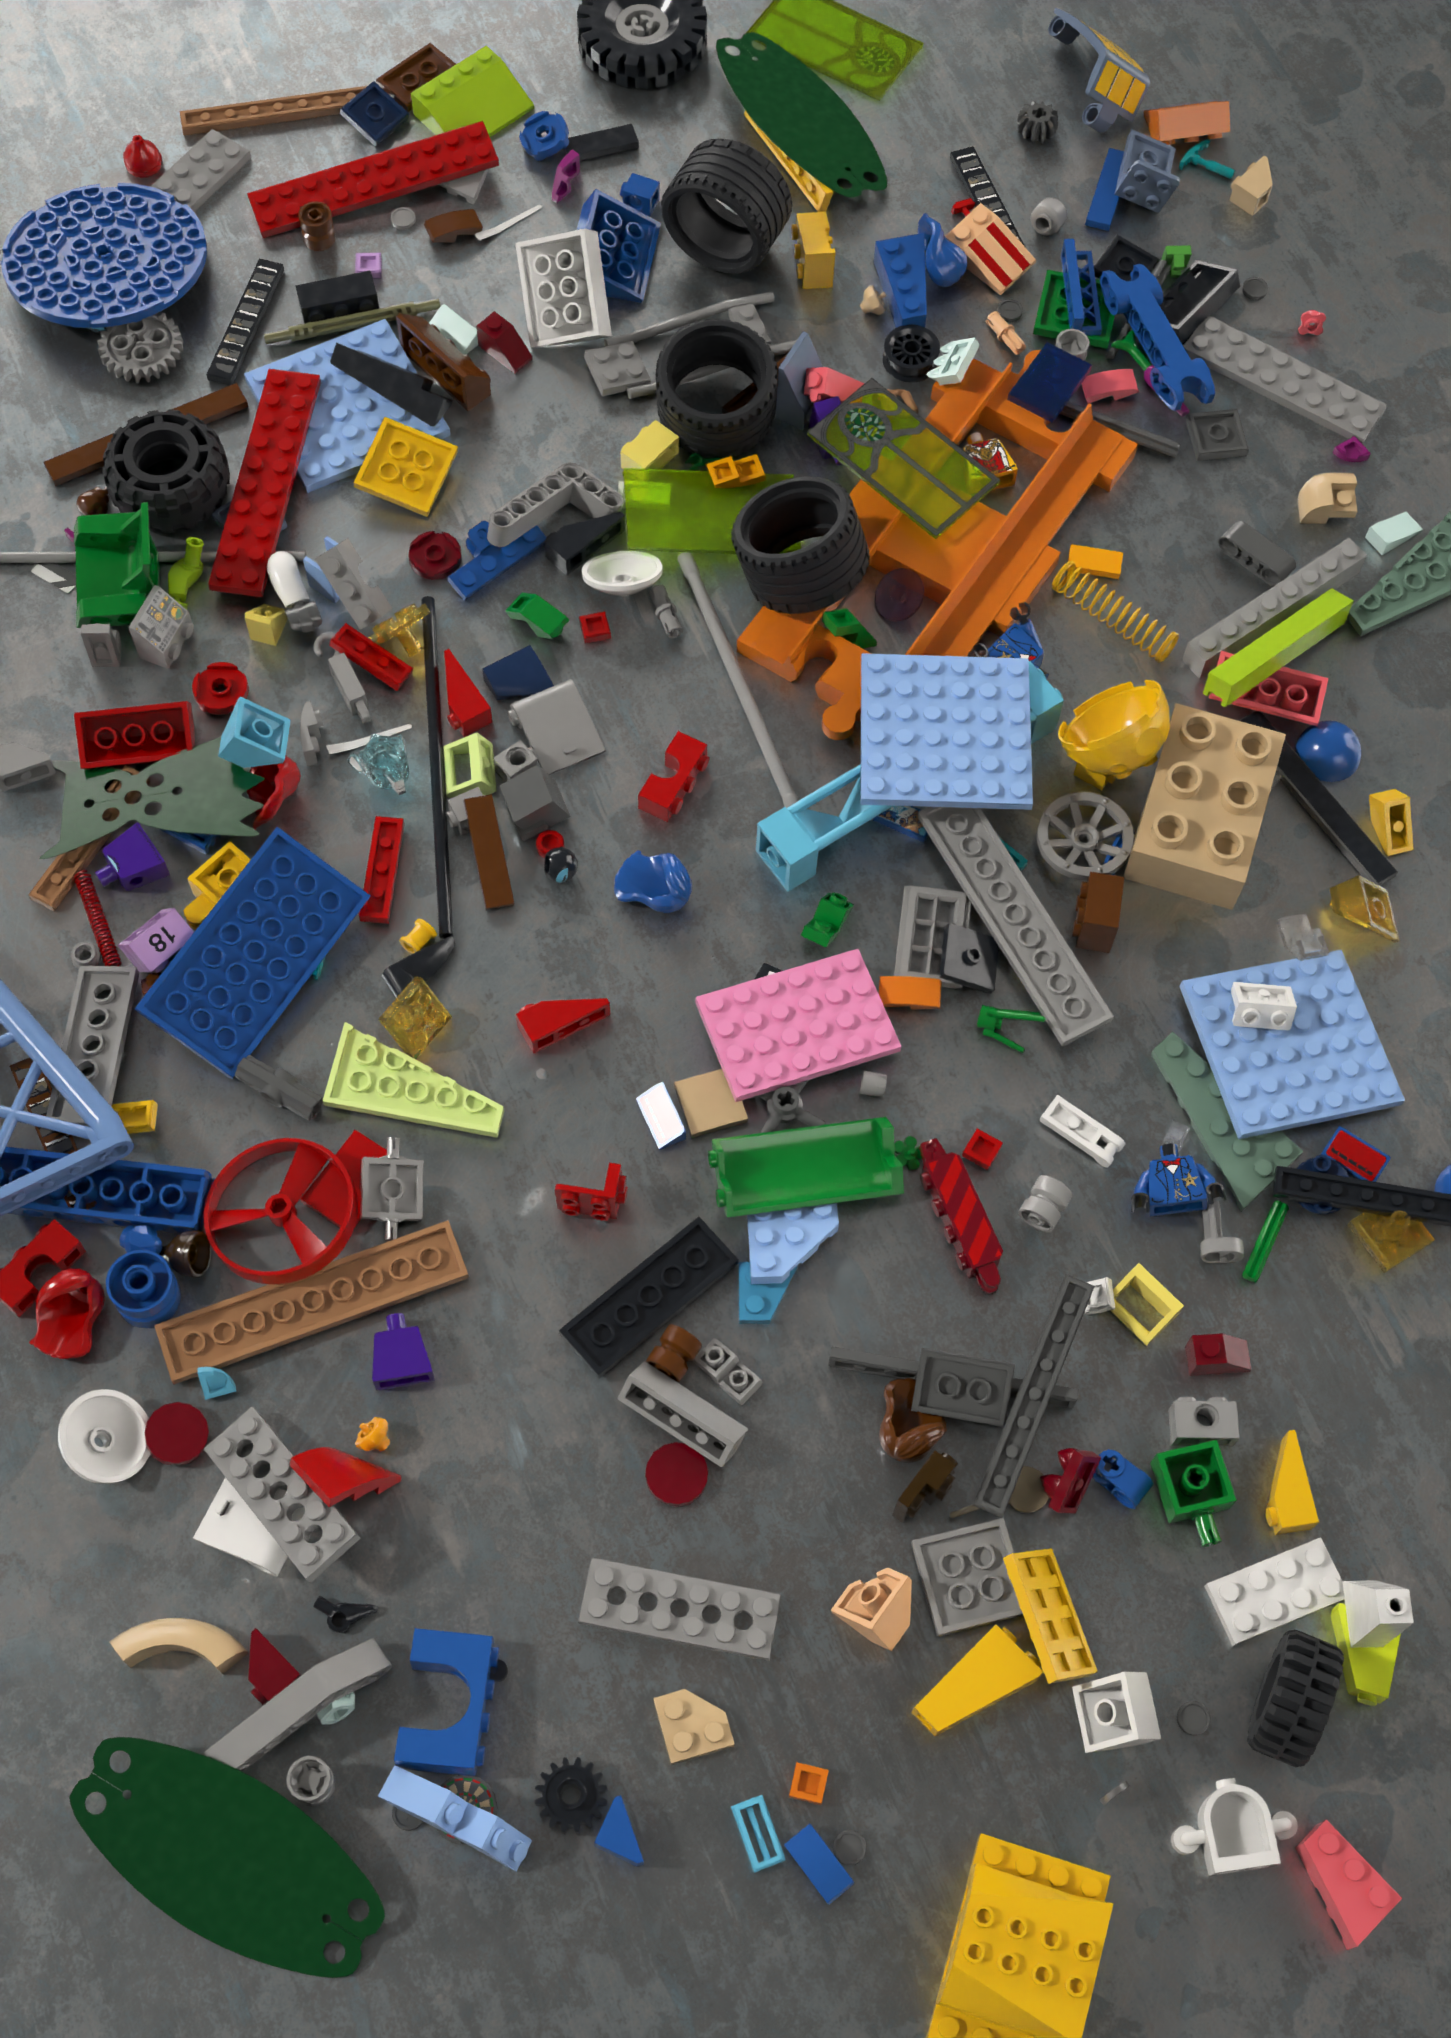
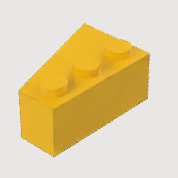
(813, 250)

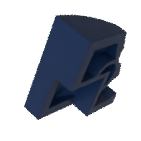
(517, 675)

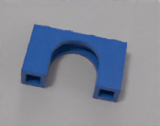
(457, 1747)

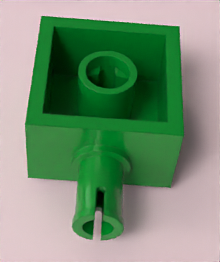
(1184, 1500)

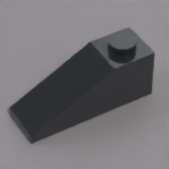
(581, 540)

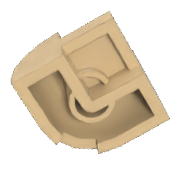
(1327, 497)

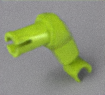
(186, 571)

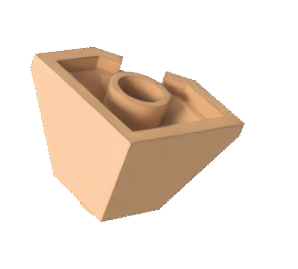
(878, 1607)

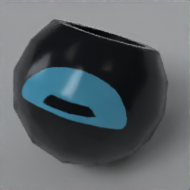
(560, 864)

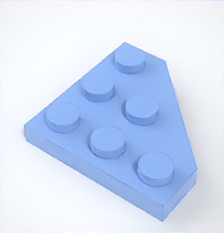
(787, 1238)

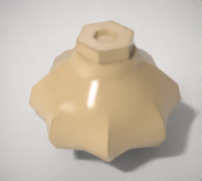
(873, 301)

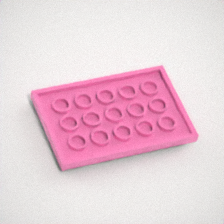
(797, 1025)

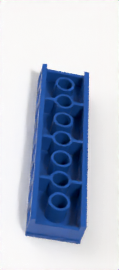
(124, 1191)

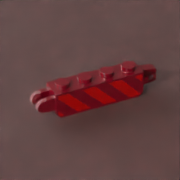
(962, 1214)

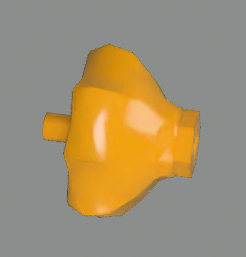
(373, 1435)

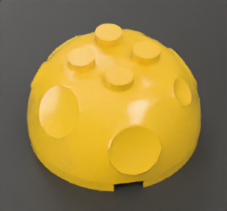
(1118, 729)

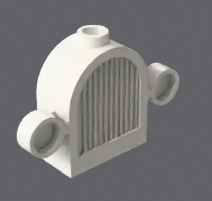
(1235, 1831)

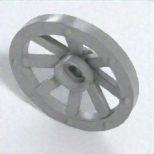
(1086, 833)

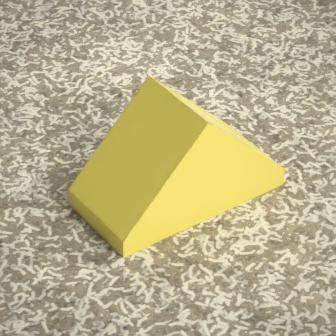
(266, 623)

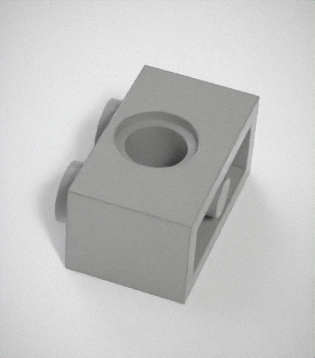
(1186, 1429)

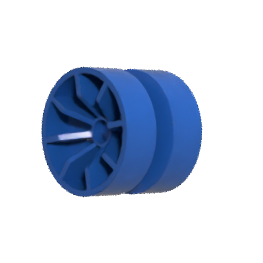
(143, 1288)

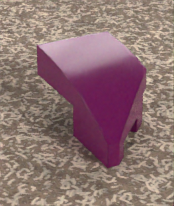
(566, 171)

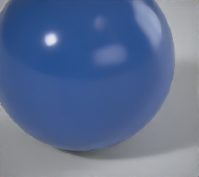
(1330, 750)

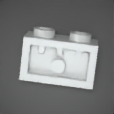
(1263, 1006)

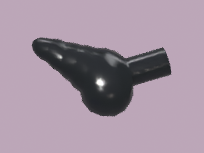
(343, 1614)

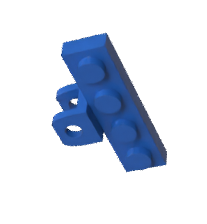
(491, 560)

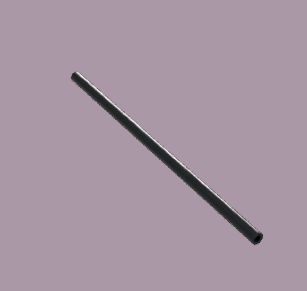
(437, 776)

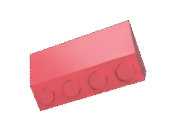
(1284, 694)

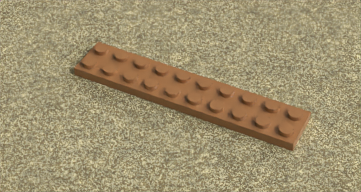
(298, 1309)

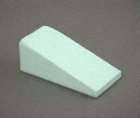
(1392, 532)

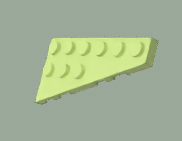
(396, 1086)

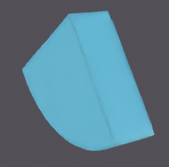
(215, 1382)

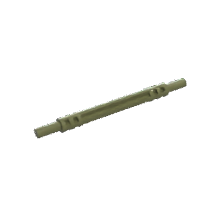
(350, 321)

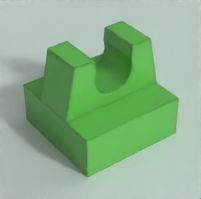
(1178, 258)

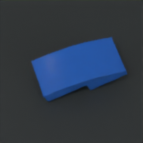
(819, 1864)

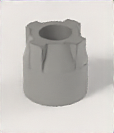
(873, 1084)

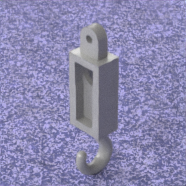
(345, 679)

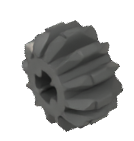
(1037, 121)

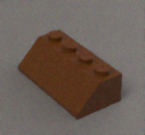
(443, 361)

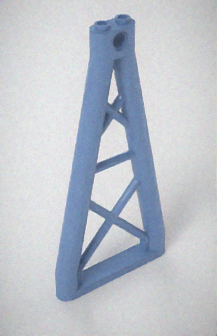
(105, 1130)

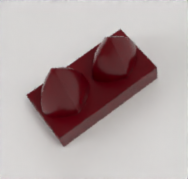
(1069, 1489)

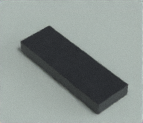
(603, 142)

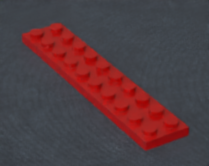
(376, 177)
(264, 483)

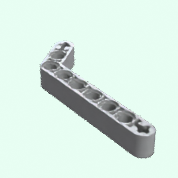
(299, 1703)

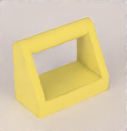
(1154, 1294)

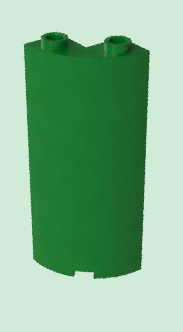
(806, 1167)

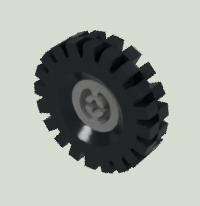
(642, 38)

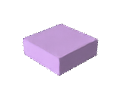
(368, 262)

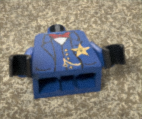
(1017, 642)
(1175, 1185)

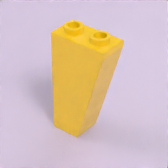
(979, 1680)

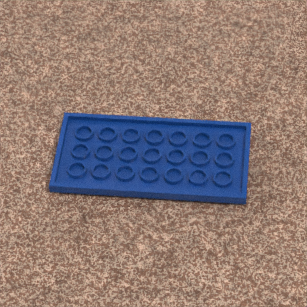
(253, 952)

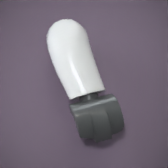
(289, 587)

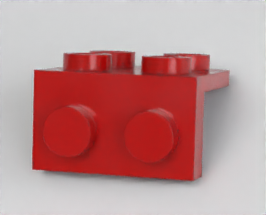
(594, 1202)

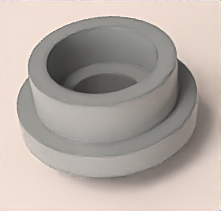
(83, 949)

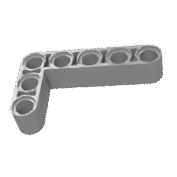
(549, 494)

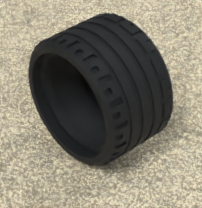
(744, 183)
(717, 344)
(789, 514)

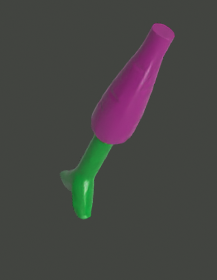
(1129, 345)

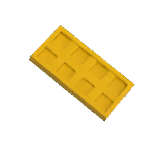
(1050, 1615)

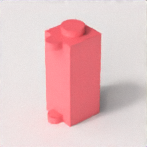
(827, 383)

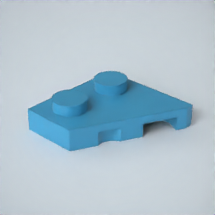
(759, 1301)

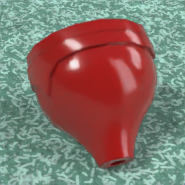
(142, 157)

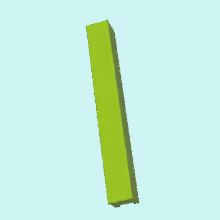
(1278, 647)

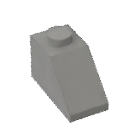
(22, 765)

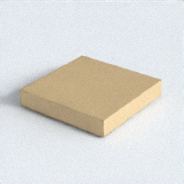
(709, 1103)

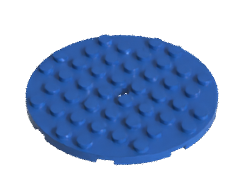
(150, 264)

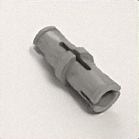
(666, 611)

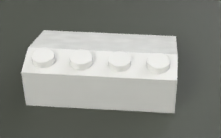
(563, 288)

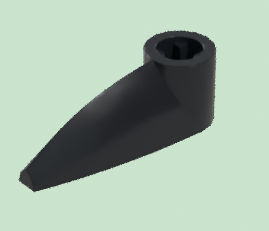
(419, 964)

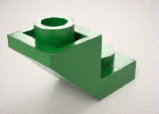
(539, 614)
(845, 624)
(828, 919)

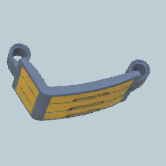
(1115, 79)

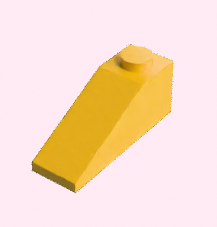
(1290, 1497)

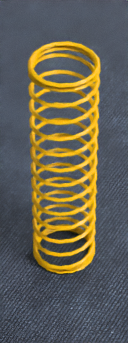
(1056, 586)

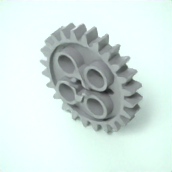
(141, 347)

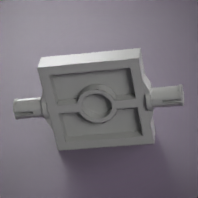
(391, 1189)

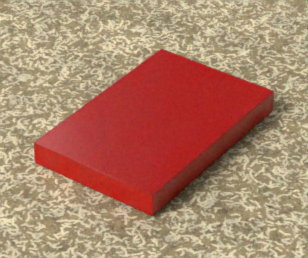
(329, 1191)

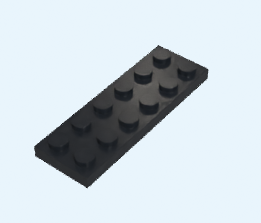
(648, 1297)

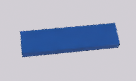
(1104, 199)

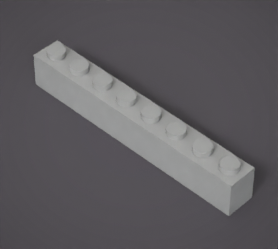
(1274, 606)

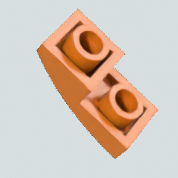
(910, 991)

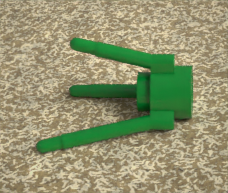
(992, 1018)

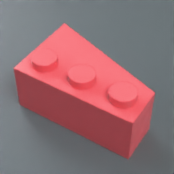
(1348, 1884)

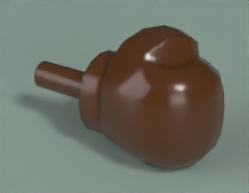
(93, 501)

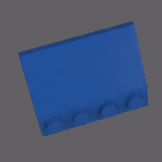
(625, 244)

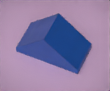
(617, 1835)

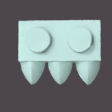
(954, 362)

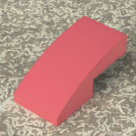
(1113, 383)

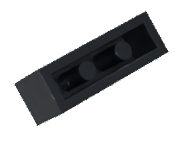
(337, 296)

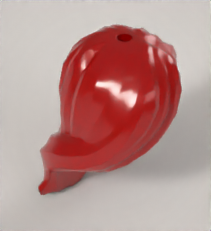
(279, 784)
(66, 1314)

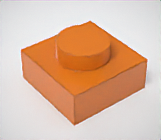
(808, 1783)

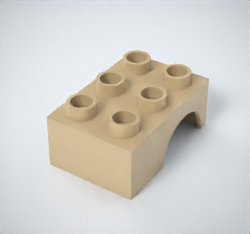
(1205, 807)

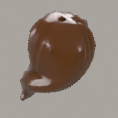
(907, 1433)

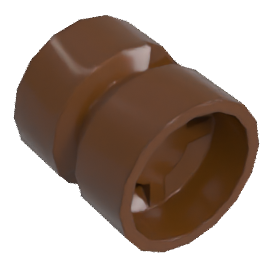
(317, 226)
(675, 1351)

